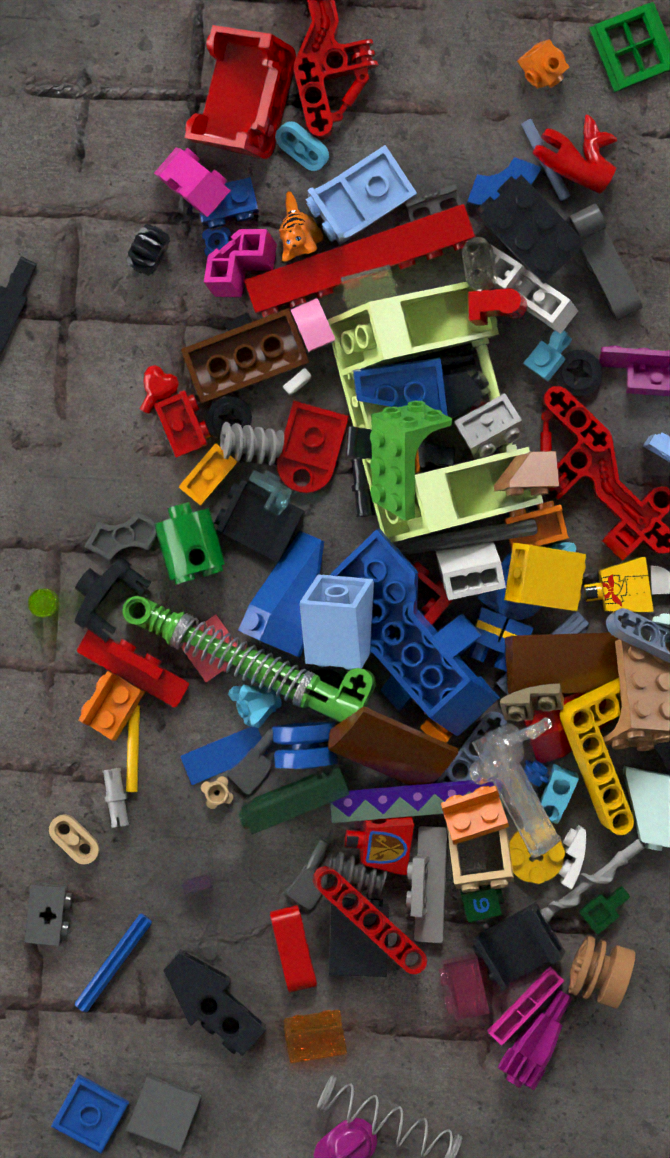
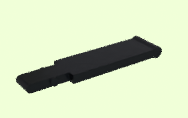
(12, 298)
(361, 447)

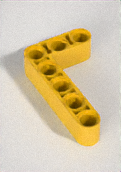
(597, 753)

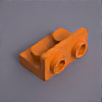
(111, 705)
(474, 814)

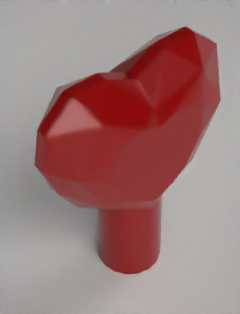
(157, 386)

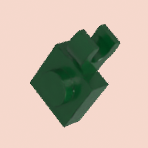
(601, 911)

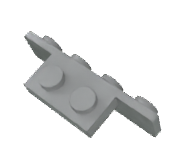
(428, 884)

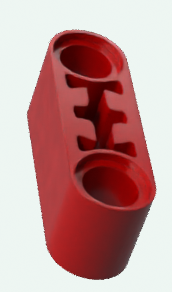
(293, 948)

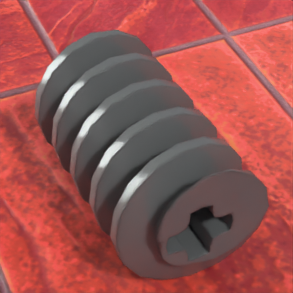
(357, 875)

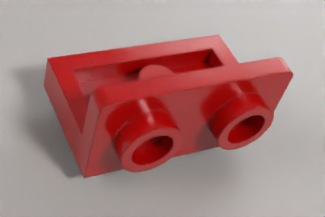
(182, 424)

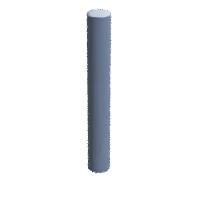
(554, 177)

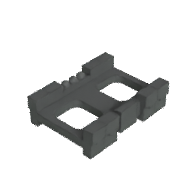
(433, 201)

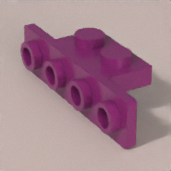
(646, 369)

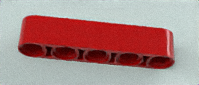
(376, 932)

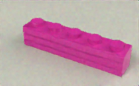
(525, 1005)

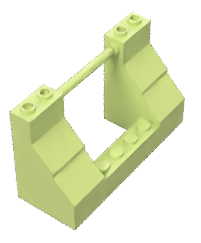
(409, 328)

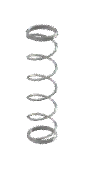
(454, 1142)

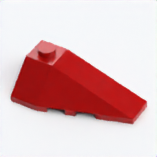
(554, 742)

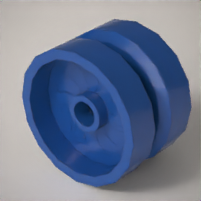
(305, 748)

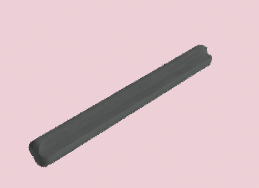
(467, 537)

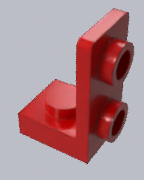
(433, 607)

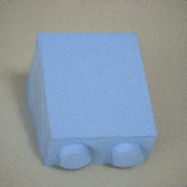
(337, 621)

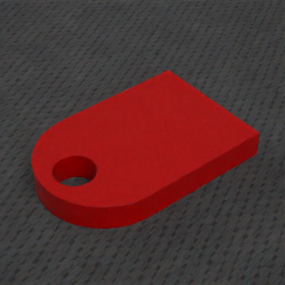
(311, 444)

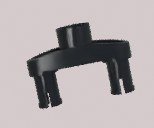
(95, 590)

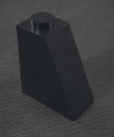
(463, 390)

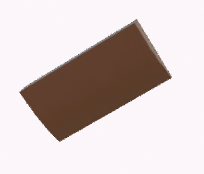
(245, 355)
(572, 660)
(391, 747)

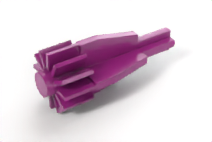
(535, 1045)

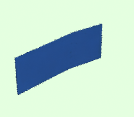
(220, 755)

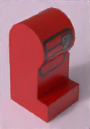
(495, 303)

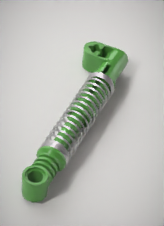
(252, 664)

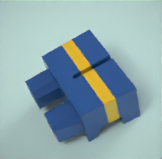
(490, 626)

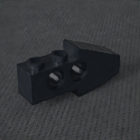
(196, 980)

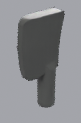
(254, 766)
(302, 888)

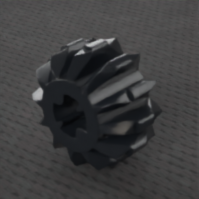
(148, 249)

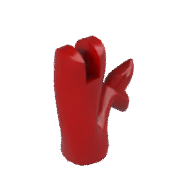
(593, 171)

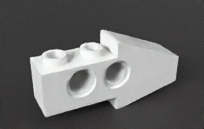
(541, 299)

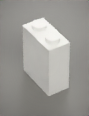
(470, 570)

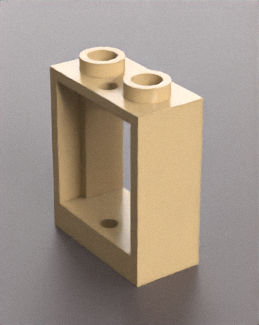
(496, 879)

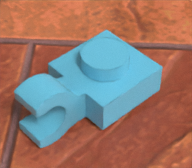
(547, 358)

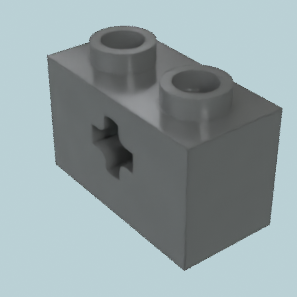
(38, 928)

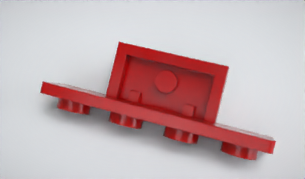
(133, 667)

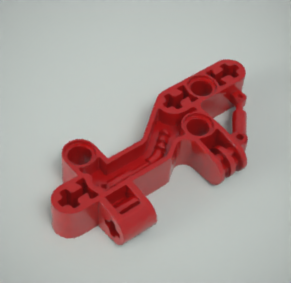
(316, 50)
(601, 468)

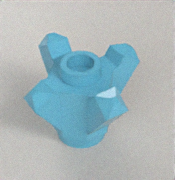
(254, 703)

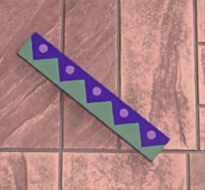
(399, 801)

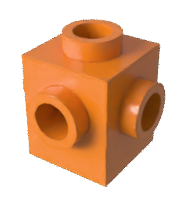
(543, 64)

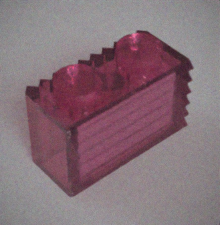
(465, 987)

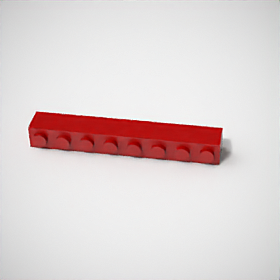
(391, 247)

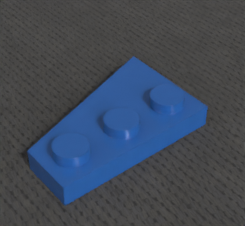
(402, 383)

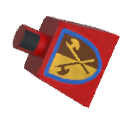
(383, 843)

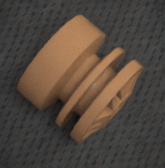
(600, 971)

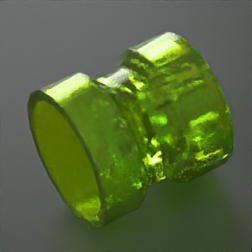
(39, 603)

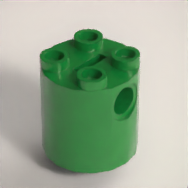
(186, 533)

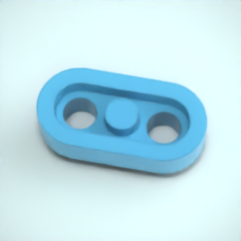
(303, 147)

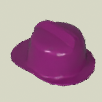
(347, 1141)

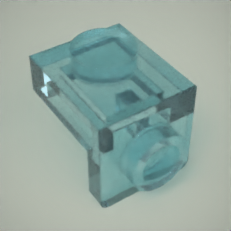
(279, 494)

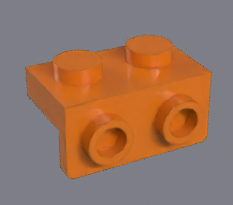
(549, 524)

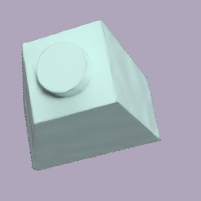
(650, 805)

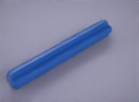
(113, 963)

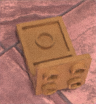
(644, 699)

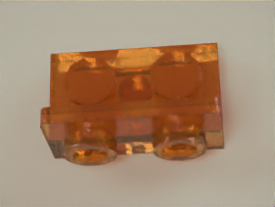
(315, 1036)

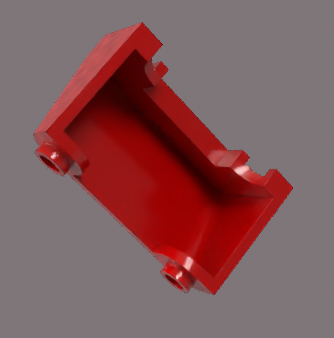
(244, 92)

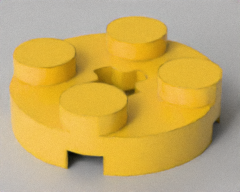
(536, 870)

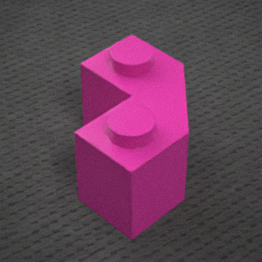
(192, 180)
(245, 252)

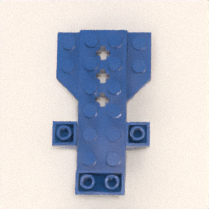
(421, 661)

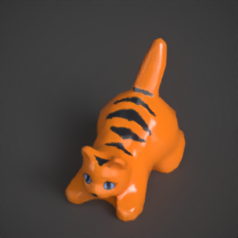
(298, 231)

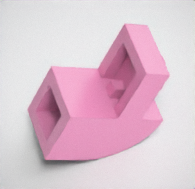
(313, 325)

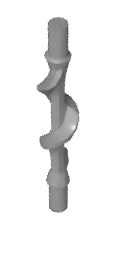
(585, 881)

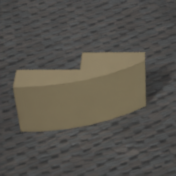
(522, 703)

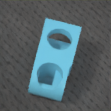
(558, 792)

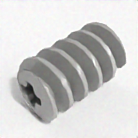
(251, 442)

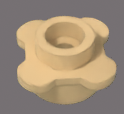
(212, 799)

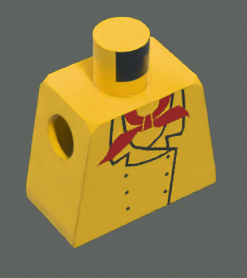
(622, 587)

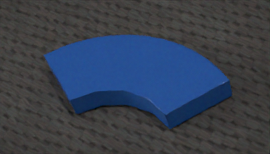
(488, 185)

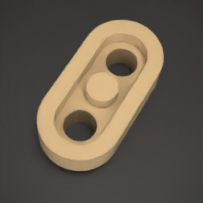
(74, 839)

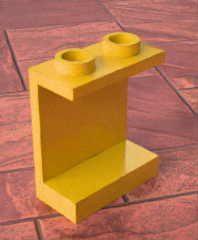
(545, 577)

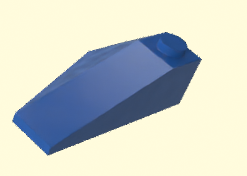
(275, 609)

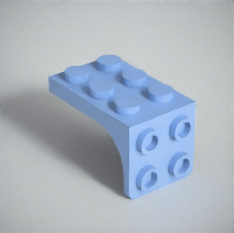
(360, 195)

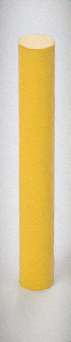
(133, 751)

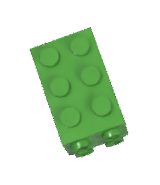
(395, 442)

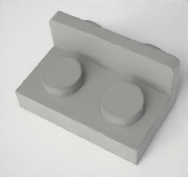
(490, 427)

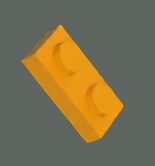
(207, 474)

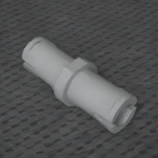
(115, 797)

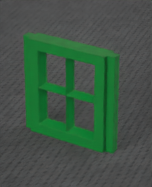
(610, 57)

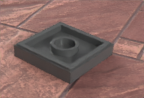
(164, 1112)

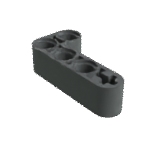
(604, 262)

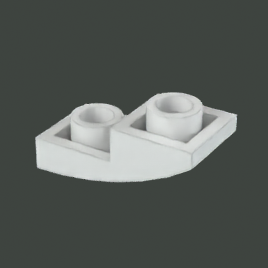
(575, 846)

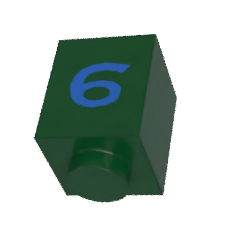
(482, 903)

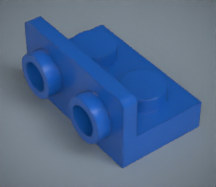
(238, 204)

